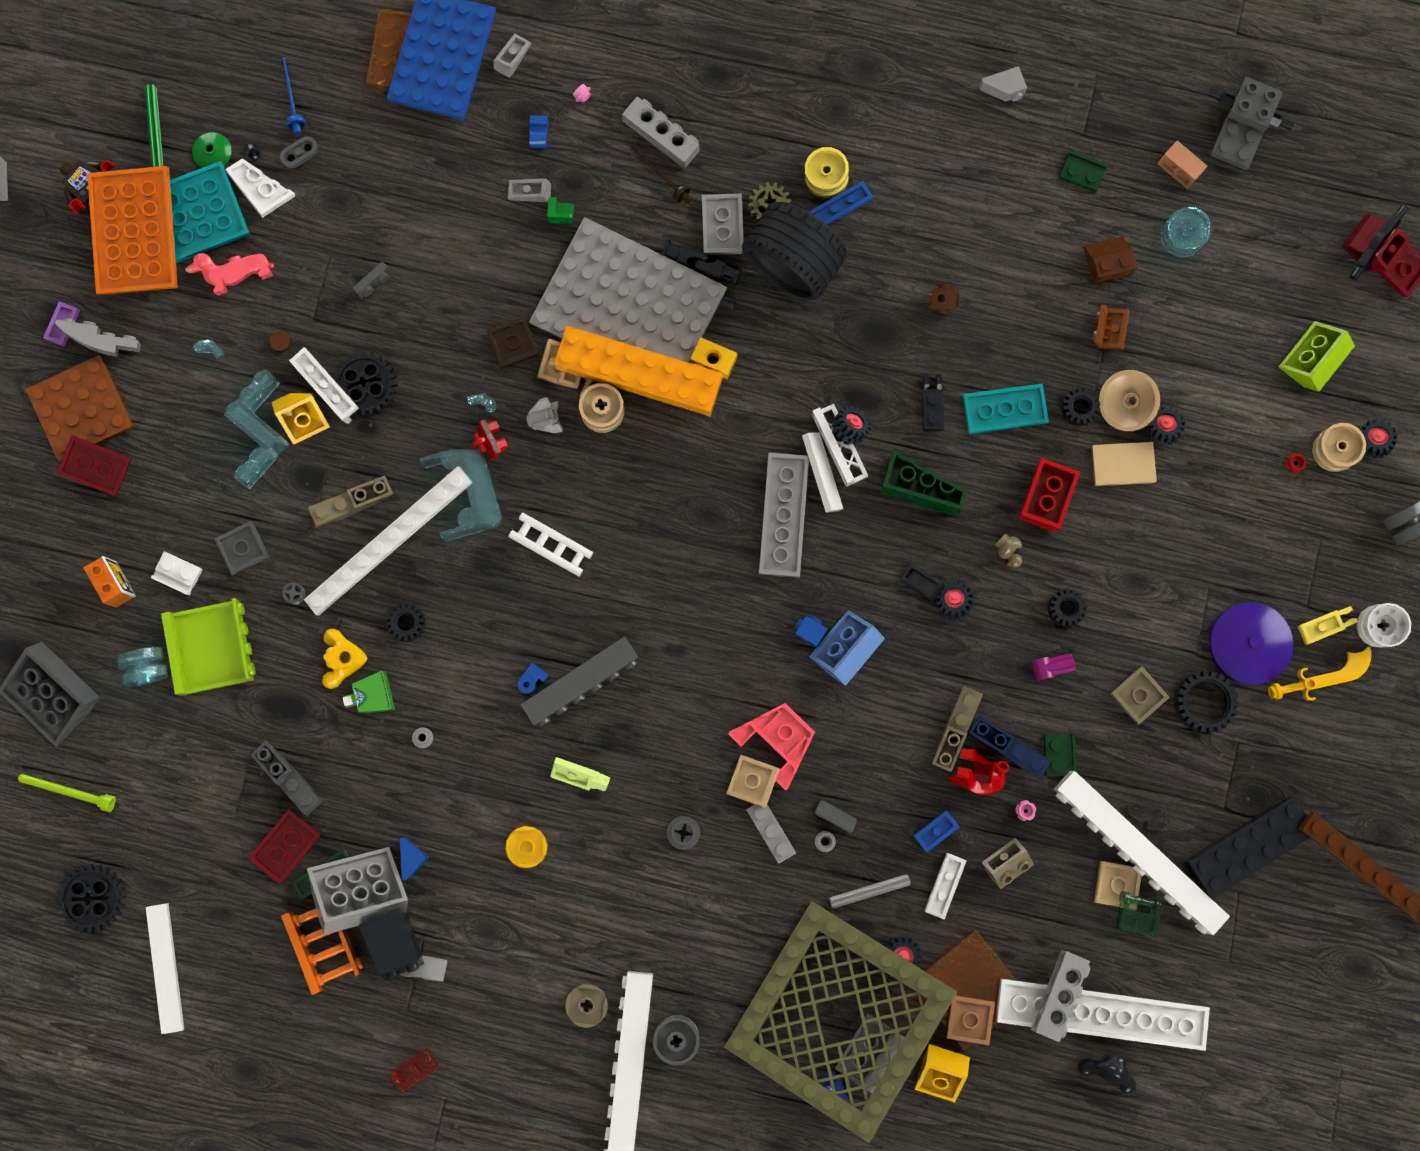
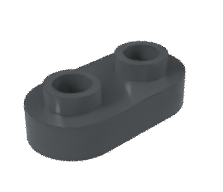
(298, 151)

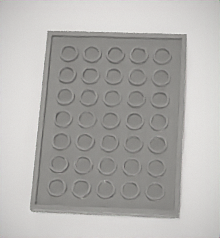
(627, 295)

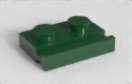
(1083, 171)
(1062, 753)

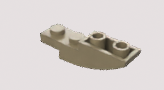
(351, 502)
(957, 728)

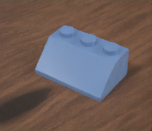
(847, 647)

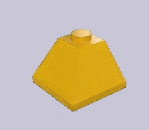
(299, 416)

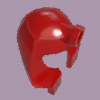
(987, 776)

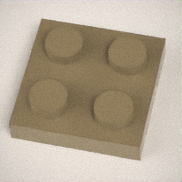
(1139, 695)

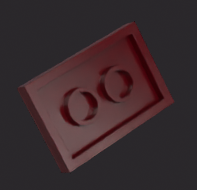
(94, 465)
(285, 846)

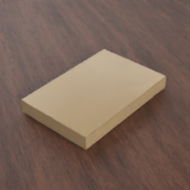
(1123, 464)

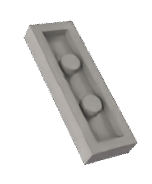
(771, 832)

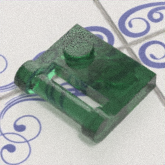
(1138, 921)

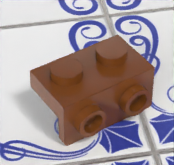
(1111, 328)

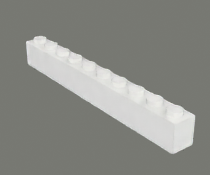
(1141, 852)
(630, 1061)

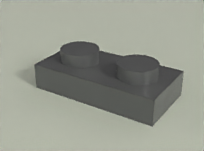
(372, 279)

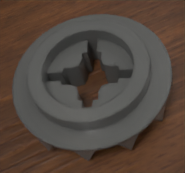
(688, 841)

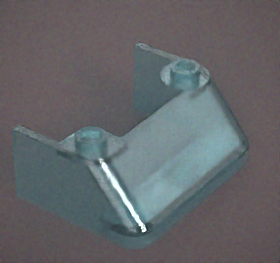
(484, 505)

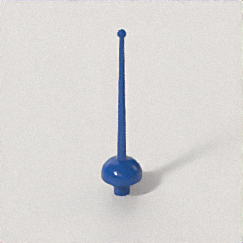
(293, 122)

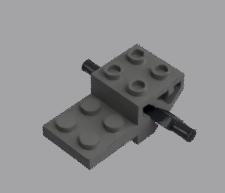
(1246, 121)

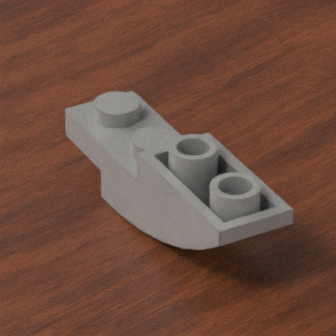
(89, 336)

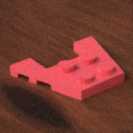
(784, 733)

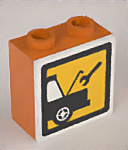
(109, 582)

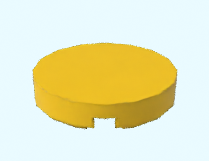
(526, 847)

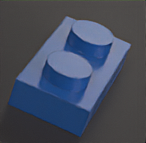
(936, 831)

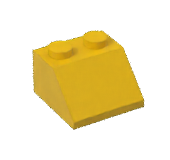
(942, 1073)

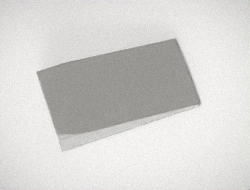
(511, 55)
(529, 190)

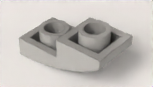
(432, 969)

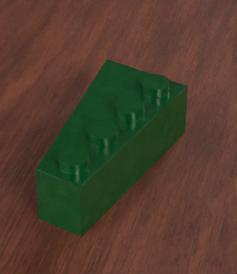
(921, 486)

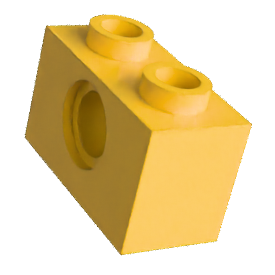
(706, 349)

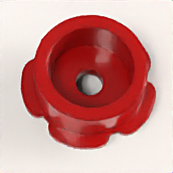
(1301, 463)

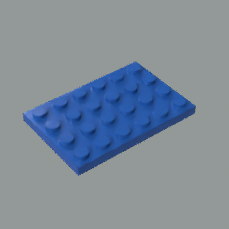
(441, 56)

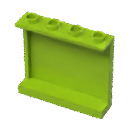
(208, 647)

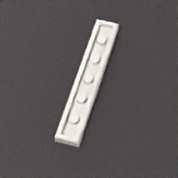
(164, 968)

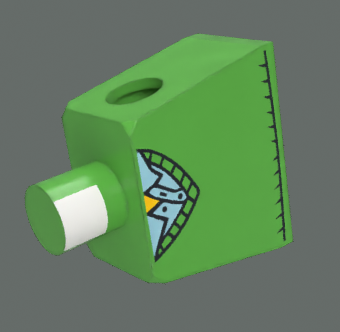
(371, 694)

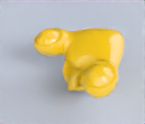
(343, 658)

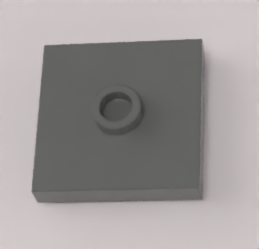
(242, 548)

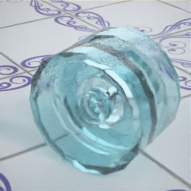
(1186, 232)
(142, 666)

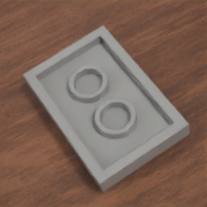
(722, 224)

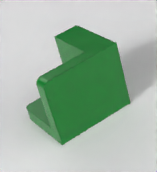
(559, 212)

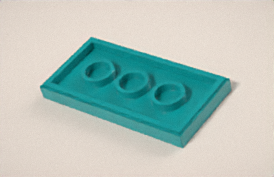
(1005, 409)

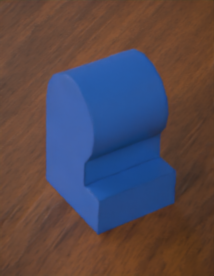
(539, 131)
(528, 682)

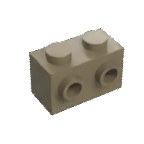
(1007, 863)

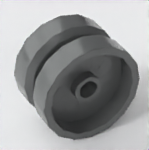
(1409, 522)
(673, 1052)

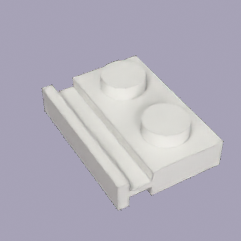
(176, 573)

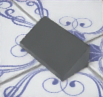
(835, 816)

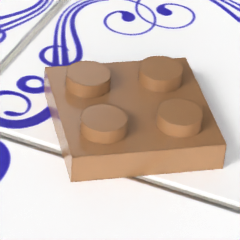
(970, 1020)

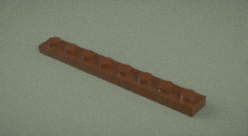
(1362, 865)

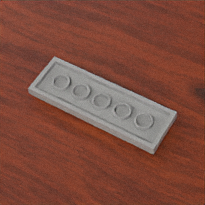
(784, 515)

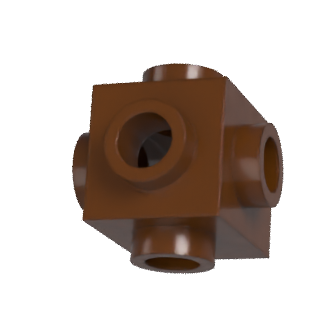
(951, 298)

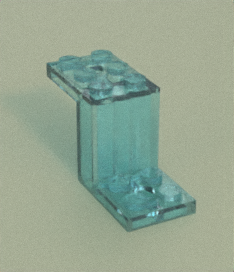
(242, 415)

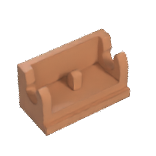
(1182, 164)

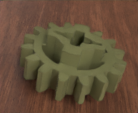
(761, 205)

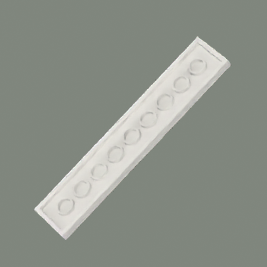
(1110, 1015)

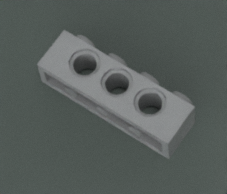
(680, 154)
(1050, 1002)

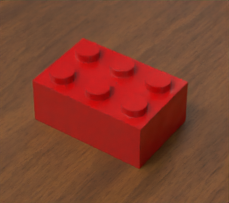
(1048, 495)

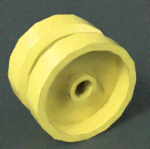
(826, 184)

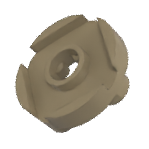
(576, 1011)

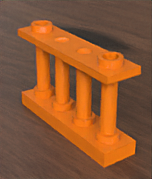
(309, 961)

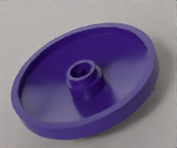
(1251, 643)

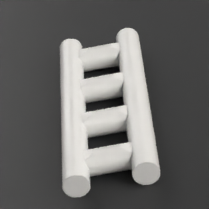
(552, 556)

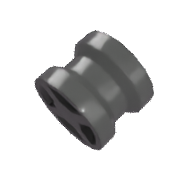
(289, 593)

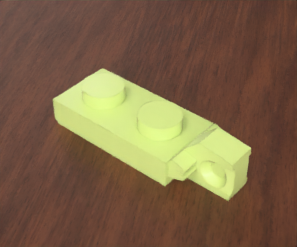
(578, 775)

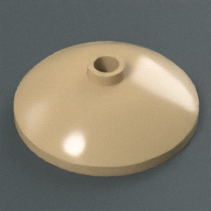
(1116, 398)

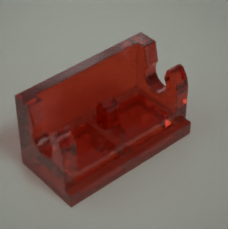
(414, 1070)

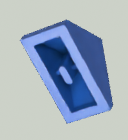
(411, 858)

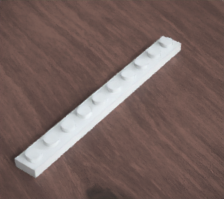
(388, 541)

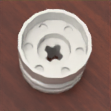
(1395, 625)

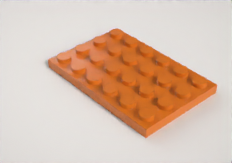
(132, 230)

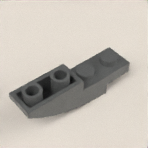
(286, 777)

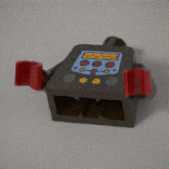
(77, 181)

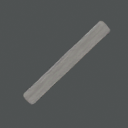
(869, 891)

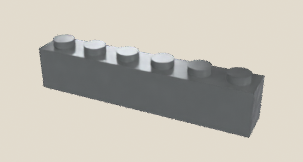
(579, 682)

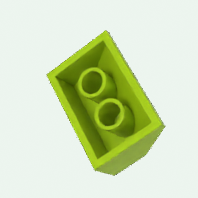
(1317, 355)

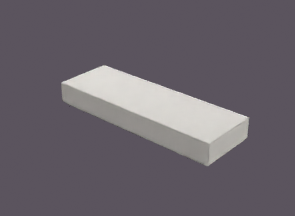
(945, 886)

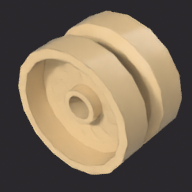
(596, 397)
(1339, 447)

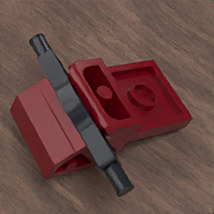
(1385, 249)

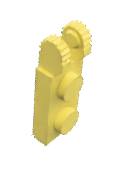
(1325, 626)

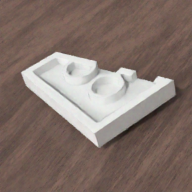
(258, 188)

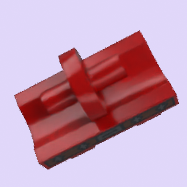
(485, 440)

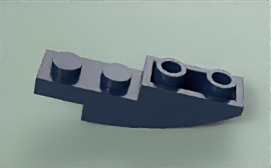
(1009, 747)

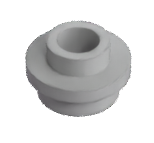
(429, 737)
(831, 844)

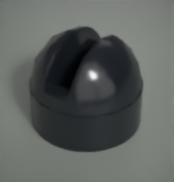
(249, 155)

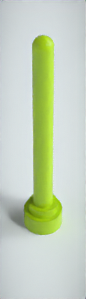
(105, 802)

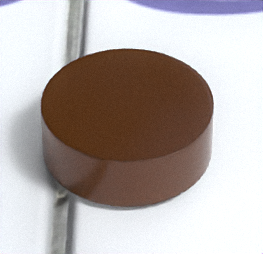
(280, 341)

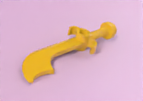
(1354, 668)

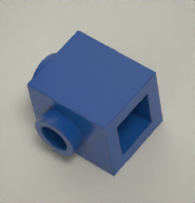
(810, 630)

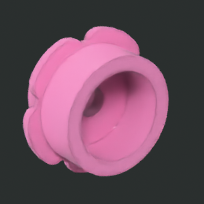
(582, 93)
(1025, 805)

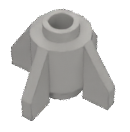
(544, 416)

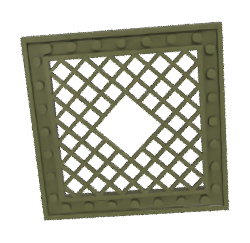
(742, 1042)

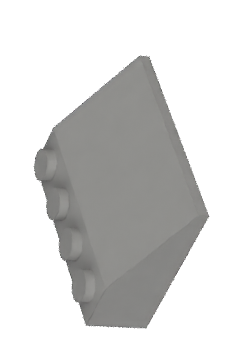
(356, 889)

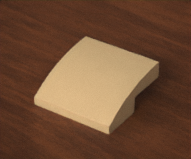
(548, 371)

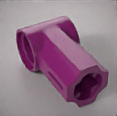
(1049, 667)

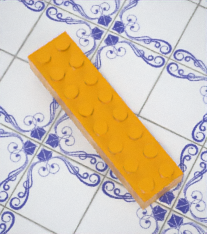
(638, 371)

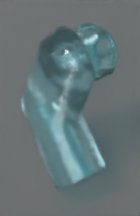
(208, 346)
(484, 400)

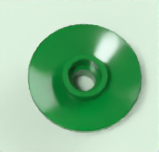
(221, 149)

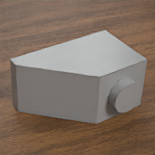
(1005, 85)

